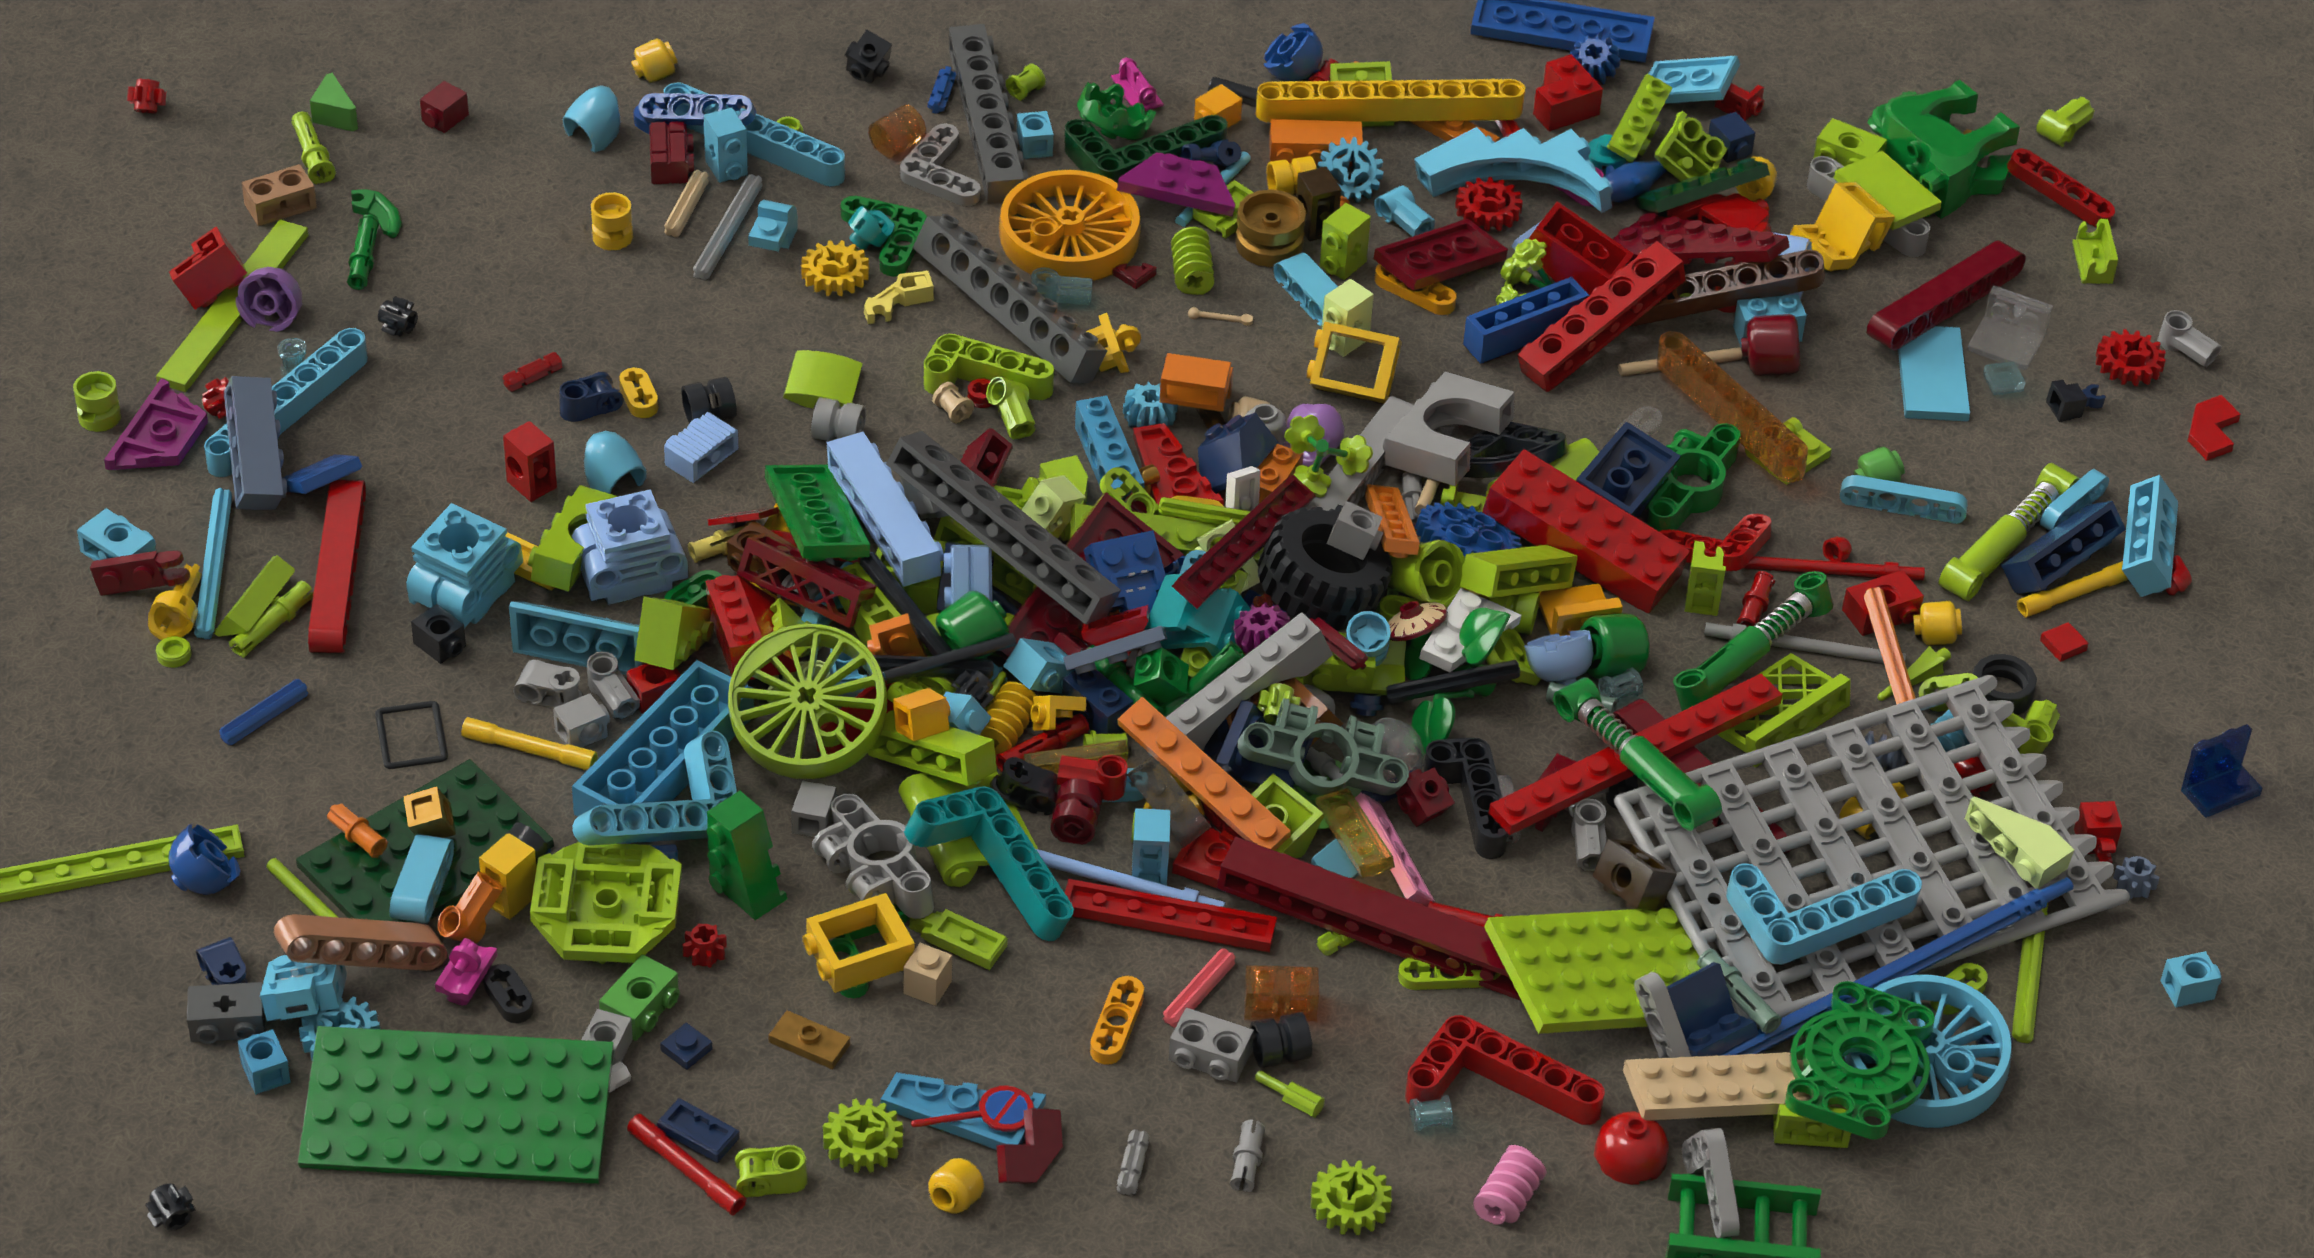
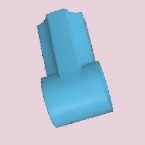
(1400, 207)

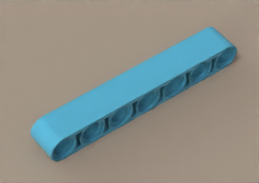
(780, 144)
(300, 390)

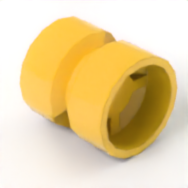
(1284, 176)
(611, 221)

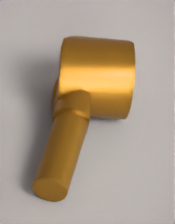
(1150, 475)

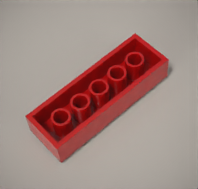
(1609, 542)

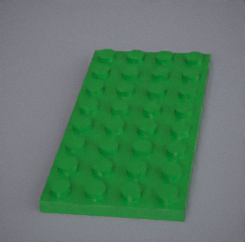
(457, 1105)

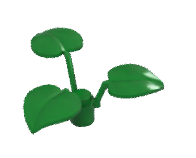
(1478, 636)

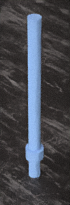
(1122, 880)

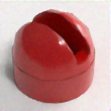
(1839, 546)

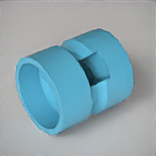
(1370, 634)

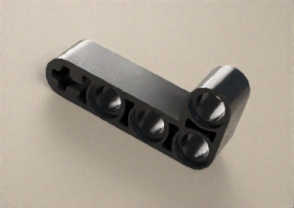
(1472, 765)

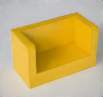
(514, 867)

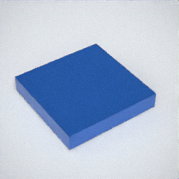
(322, 473)

